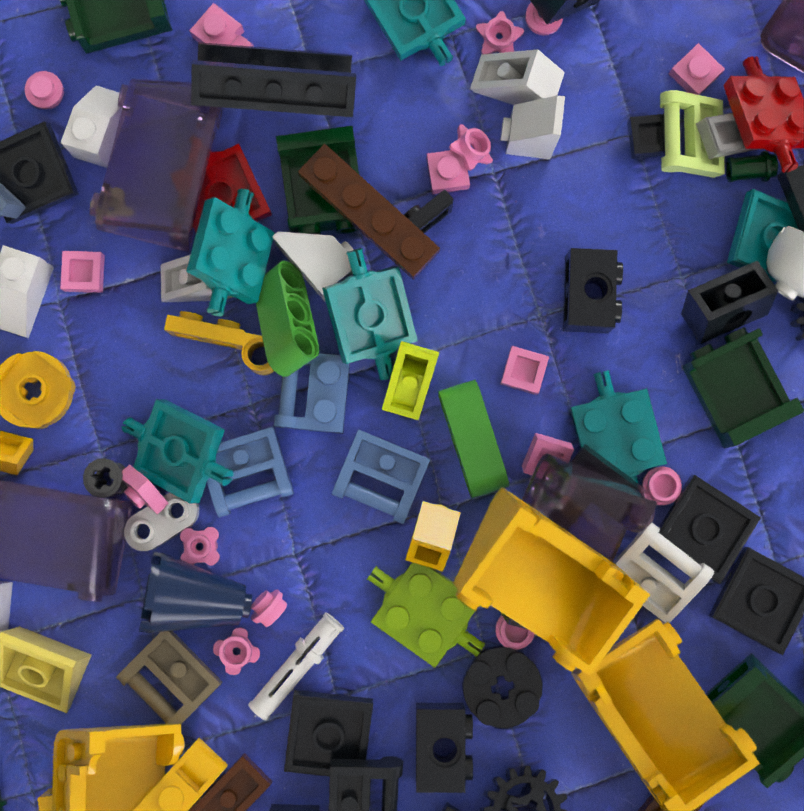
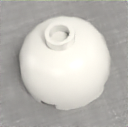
(786, 262)

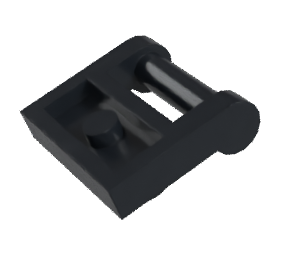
(351, 783)

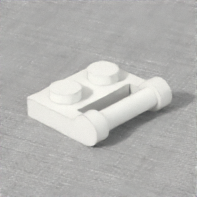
(666, 592)

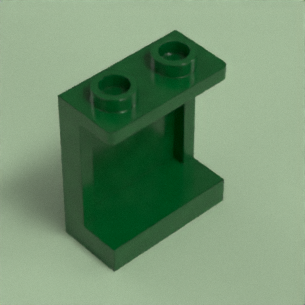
(114, 22)
(305, 207)
(739, 388)
(769, 714)

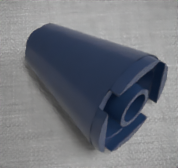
(190, 597)

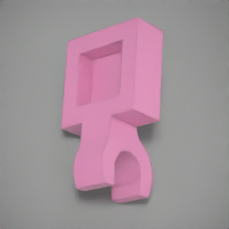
(218, 28)

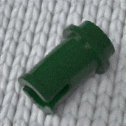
(752, 167)

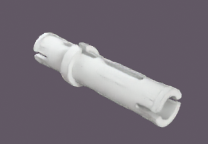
(266, 702)

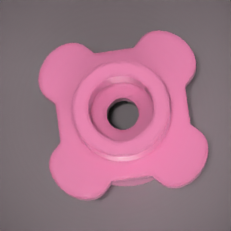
(209, 540)
(232, 662)

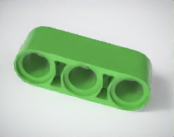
(286, 320)
(473, 438)

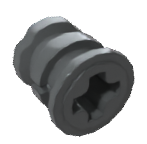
(96, 484)

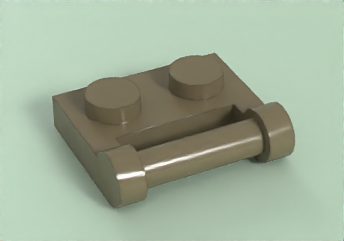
(178, 670)

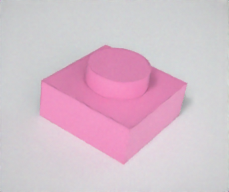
(696, 70)
(447, 172)
(82, 271)
(524, 370)
(542, 445)
(142, 491)

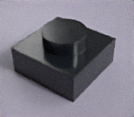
(646, 136)

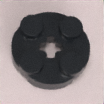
(521, 699)

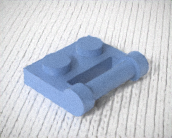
(324, 398)
(247, 457)
(384, 463)

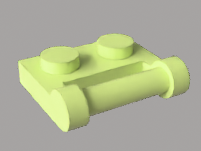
(695, 158)

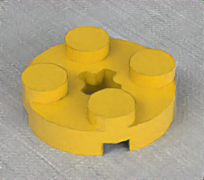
(56, 390)

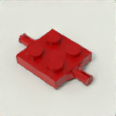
(768, 112)
(225, 175)

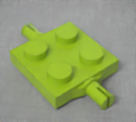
(424, 613)

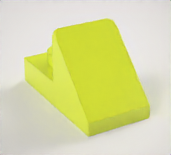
(410, 380)

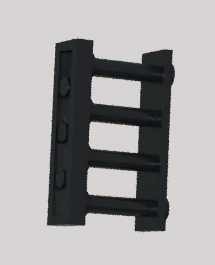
(273, 80)

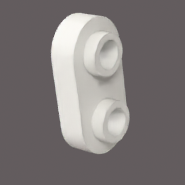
(161, 525)

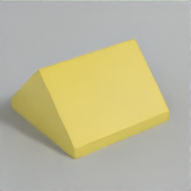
(41, 667)

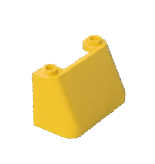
(548, 582)
(665, 720)
(111, 765)

